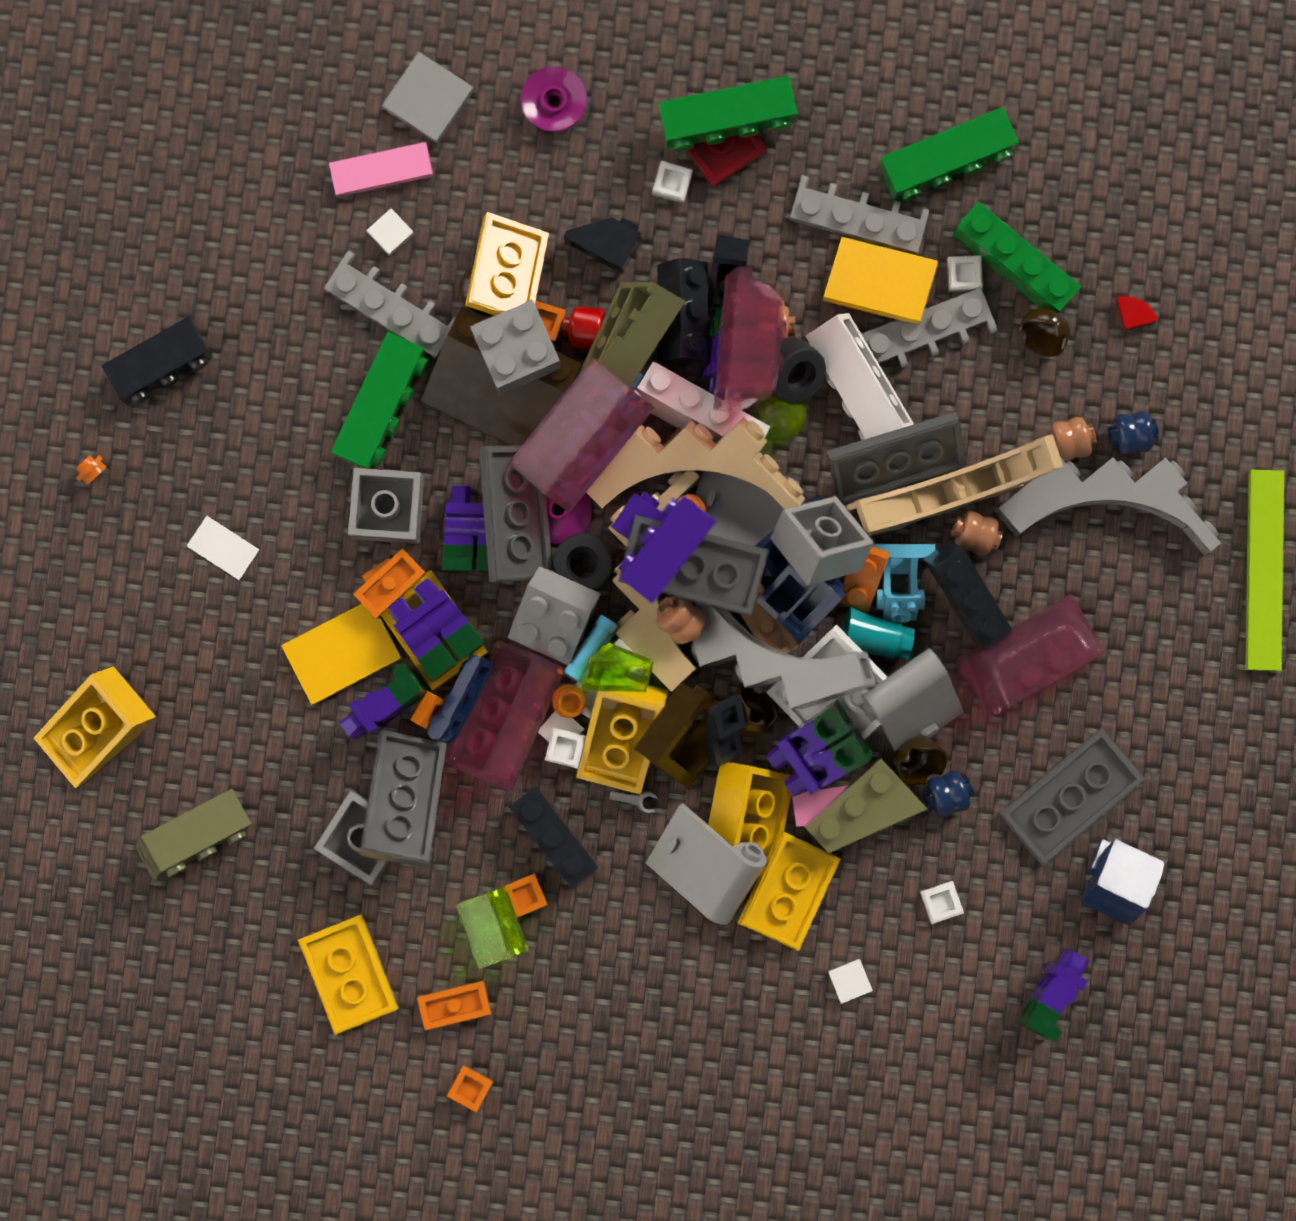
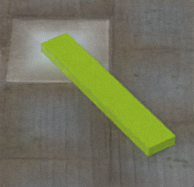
(1264, 570)

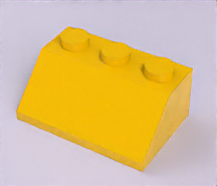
(749, 805)

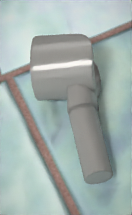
(633, 799)

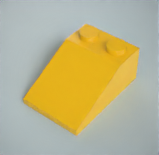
(94, 725)
(613, 733)

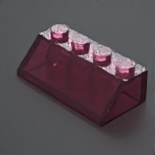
(581, 434)
(506, 716)

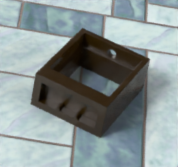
(668, 730)

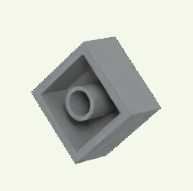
(516, 347)
(386, 505)
(821, 540)
(554, 615)
(343, 840)

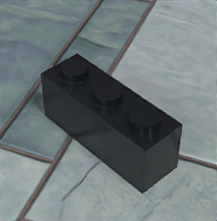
(687, 335)
(158, 362)
(968, 594)
(553, 837)

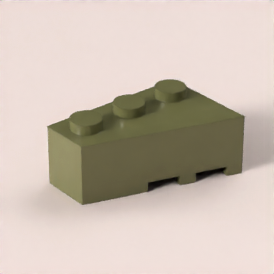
(864, 807)

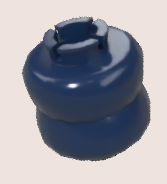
(1133, 433)
(948, 794)

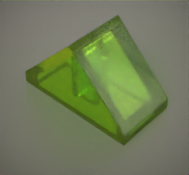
(617, 670)

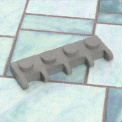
(858, 219)
(387, 307)
(937, 323)

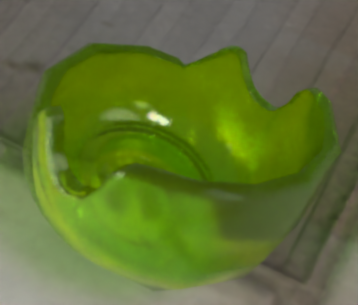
(783, 417)

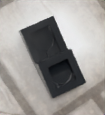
(723, 729)

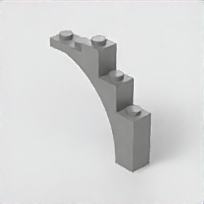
(1110, 485)
(804, 680)

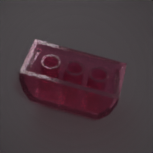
(748, 342)
(1030, 656)

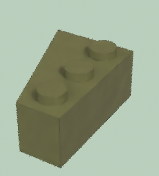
(633, 327)
(193, 835)

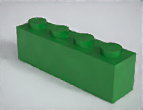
(727, 113)
(949, 154)
(1015, 259)
(379, 402)

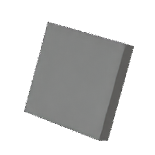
(428, 97)

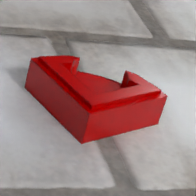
(1134, 312)

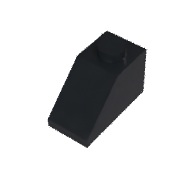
(606, 241)
(727, 256)

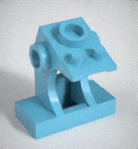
(902, 560)

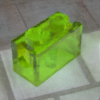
(492, 927)

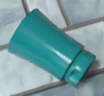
(878, 635)

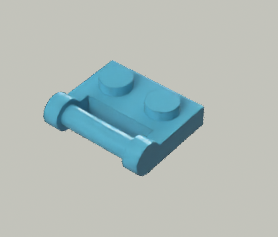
(598, 637)

